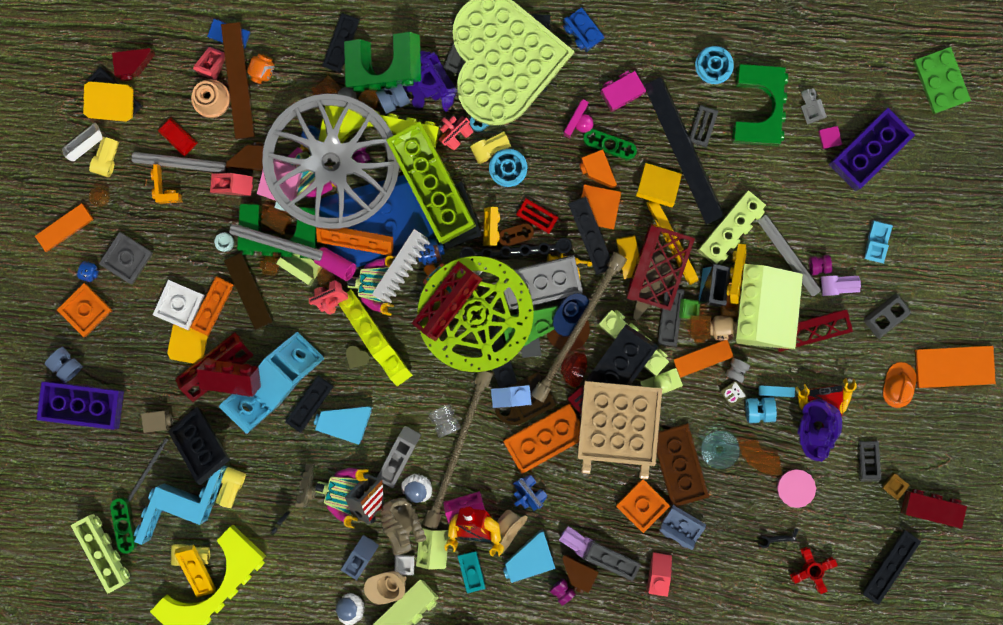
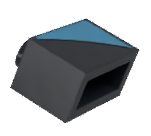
(714, 285)

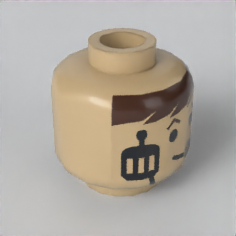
(723, 327)

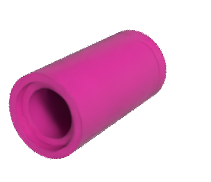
(336, 264)

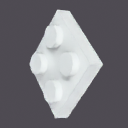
(178, 305)

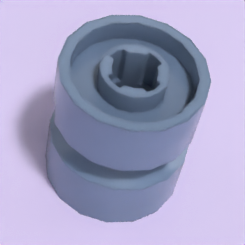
(392, 97)
(63, 365)

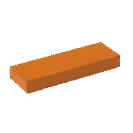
(64, 227)
(212, 306)
(703, 358)

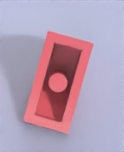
(231, 184)
(659, 574)

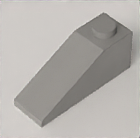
(399, 456)

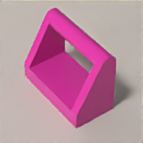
(453, 506)

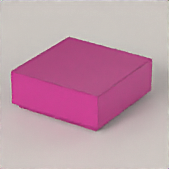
(830, 137)

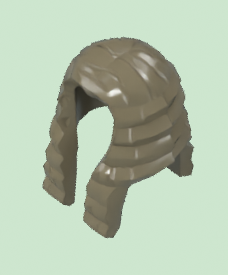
(398, 520)

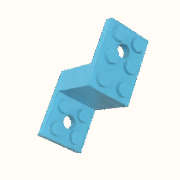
(278, 377)
(178, 503)

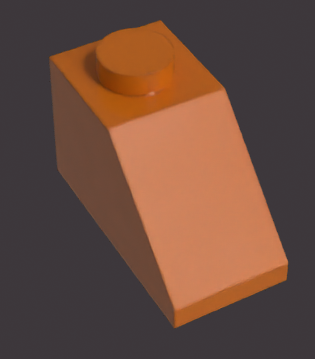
(598, 169)

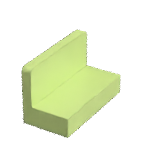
(301, 268)
(431, 552)

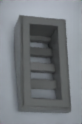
(876, 461)

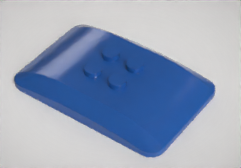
(395, 219)

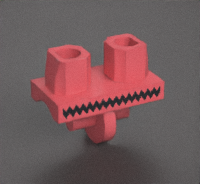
(462, 126)
(328, 299)

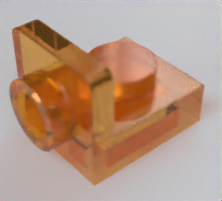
(326, 86)
(700, 328)

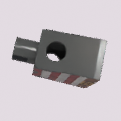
(366, 499)

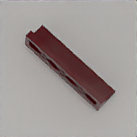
(449, 304)
(823, 319)
(223, 352)

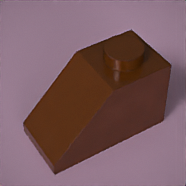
(248, 158)
(580, 574)

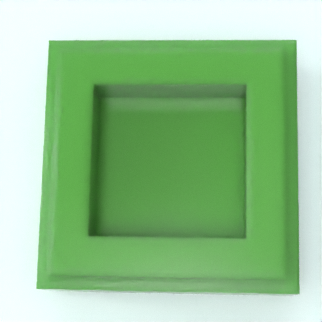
(689, 308)

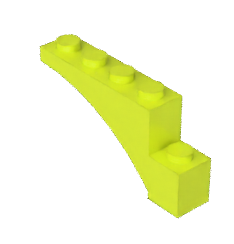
(374, 339)

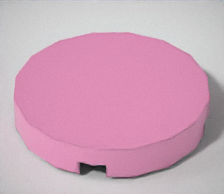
(796, 488)

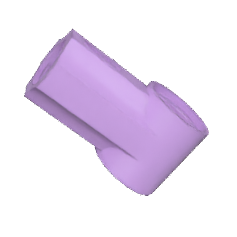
(834, 285)
(575, 541)

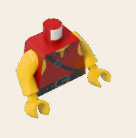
(834, 395)
(474, 526)

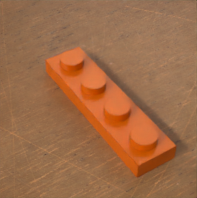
(356, 240)

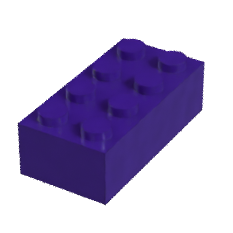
(871, 149)
(80, 405)

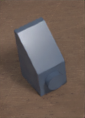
(360, 557)

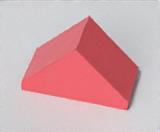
(210, 63)

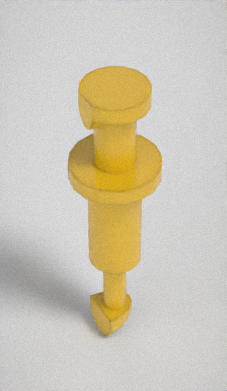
(588, 262)

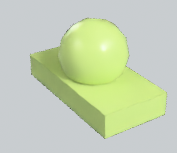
(667, 381)

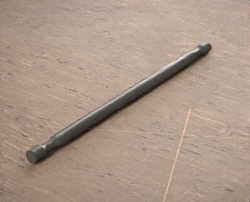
(145, 472)

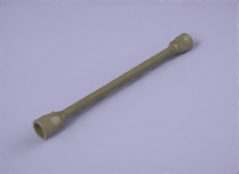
(615, 264)
(433, 516)

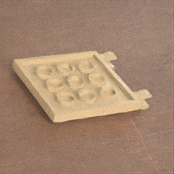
(619, 425)

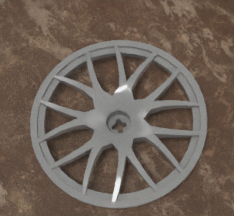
(331, 150)

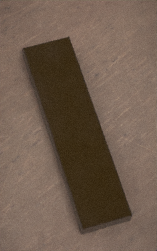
(248, 291)

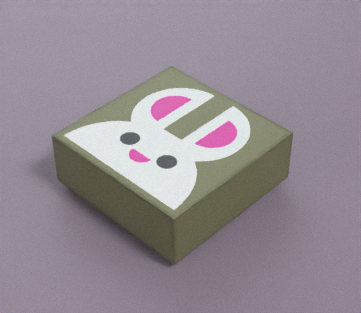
(733, 393)

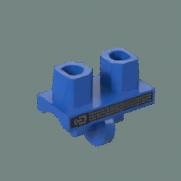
(526, 495)

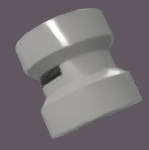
(737, 370)

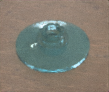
(729, 453)

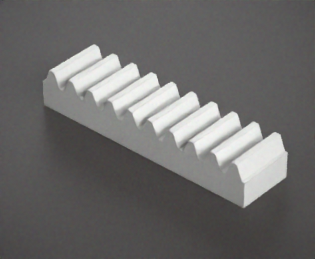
(400, 265)

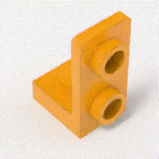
(169, 196)

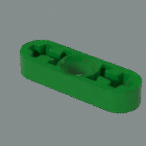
(625, 144)
(128, 518)

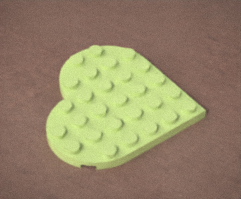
(506, 59)

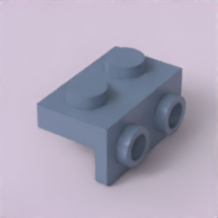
(682, 527)

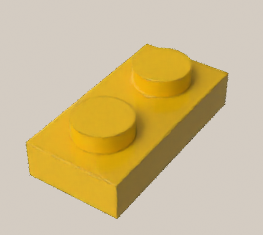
(491, 221)

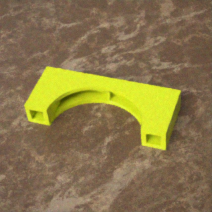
(353, 121)
(241, 560)

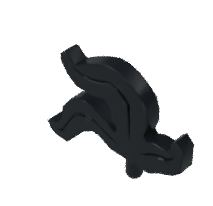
(280, 522)

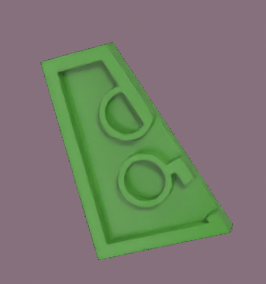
(541, 324)

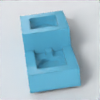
(878, 241)

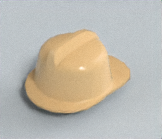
(509, 526)
(385, 587)

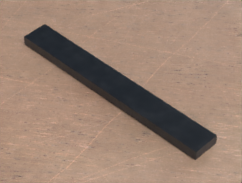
(684, 150)

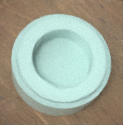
(224, 242)

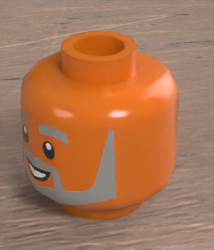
(260, 68)

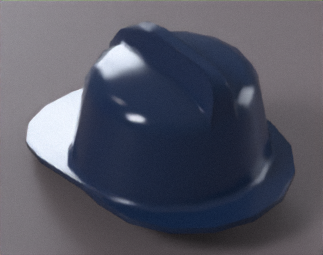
(569, 313)

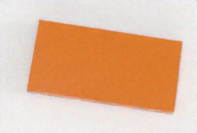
(955, 366)
(544, 438)

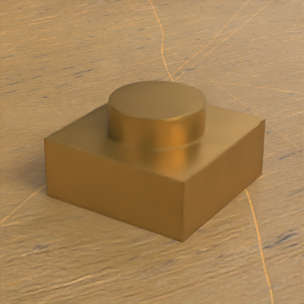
(895, 486)

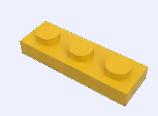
(736, 273)
(195, 570)

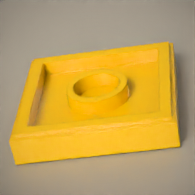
(659, 185)

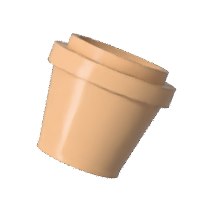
(217, 102)

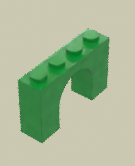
(403, 70)
(772, 82)
(251, 218)

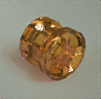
(369, 96)

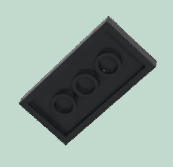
(623, 358)
(198, 445)

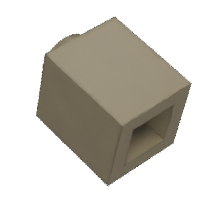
(156, 421)

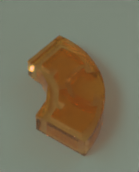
(759, 459)

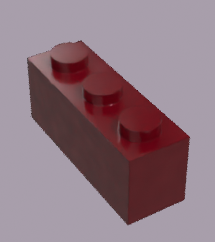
(229, 377)
(934, 508)

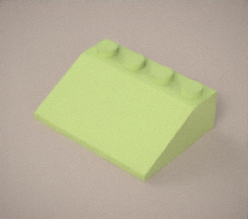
(769, 307)

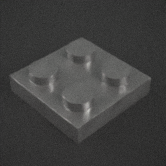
(126, 258)

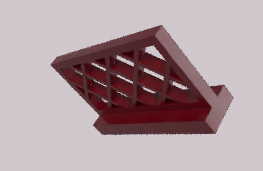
(643, 263)

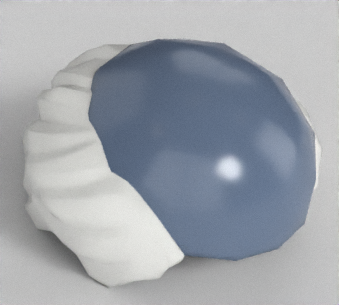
(417, 488)
(350, 609)

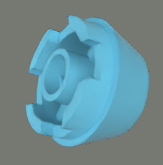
(714, 65)
(508, 167)

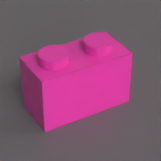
(622, 91)

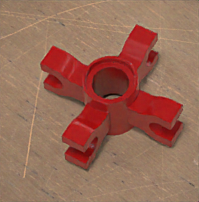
(799, 576)

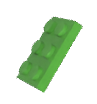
(942, 80)

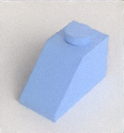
(511, 396)

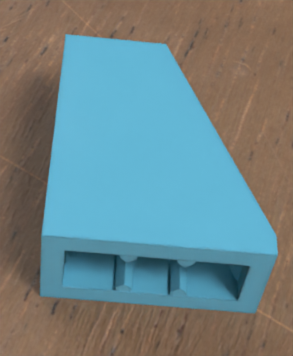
(344, 423)
(530, 559)

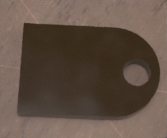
(523, 413)

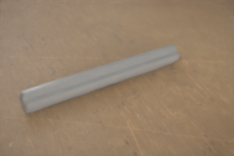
(179, 162)
(276, 242)
(788, 254)

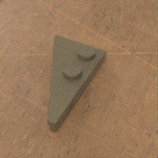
(658, 286)
(307, 487)

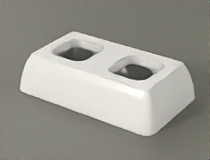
(82, 143)

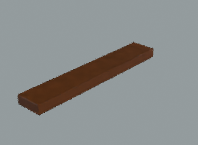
(238, 80)

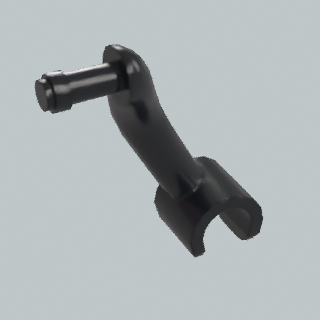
(779, 538)

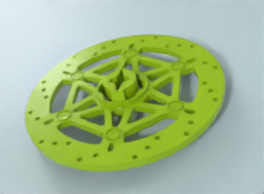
(510, 321)

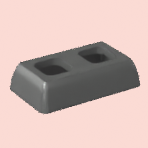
(884, 309)

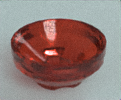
(574, 369)

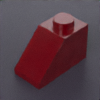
(131, 63)

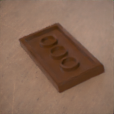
(680, 466)

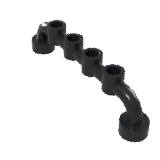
(562, 246)

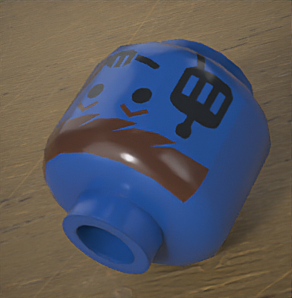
(432, 254)

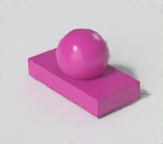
(580, 121)

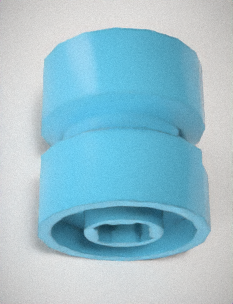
(767, 410)

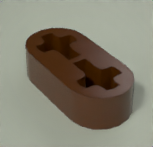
(517, 239)

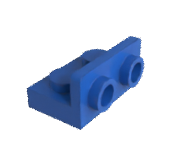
(583, 29)

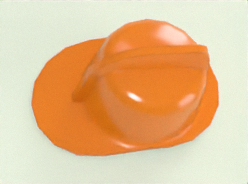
(899, 385)

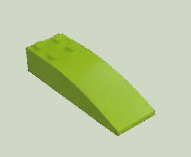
(431, 183)

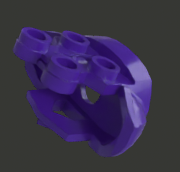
(433, 83)
(817, 442)

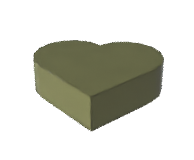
(356, 357)

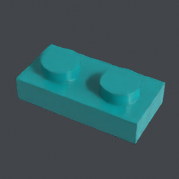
(471, 572)

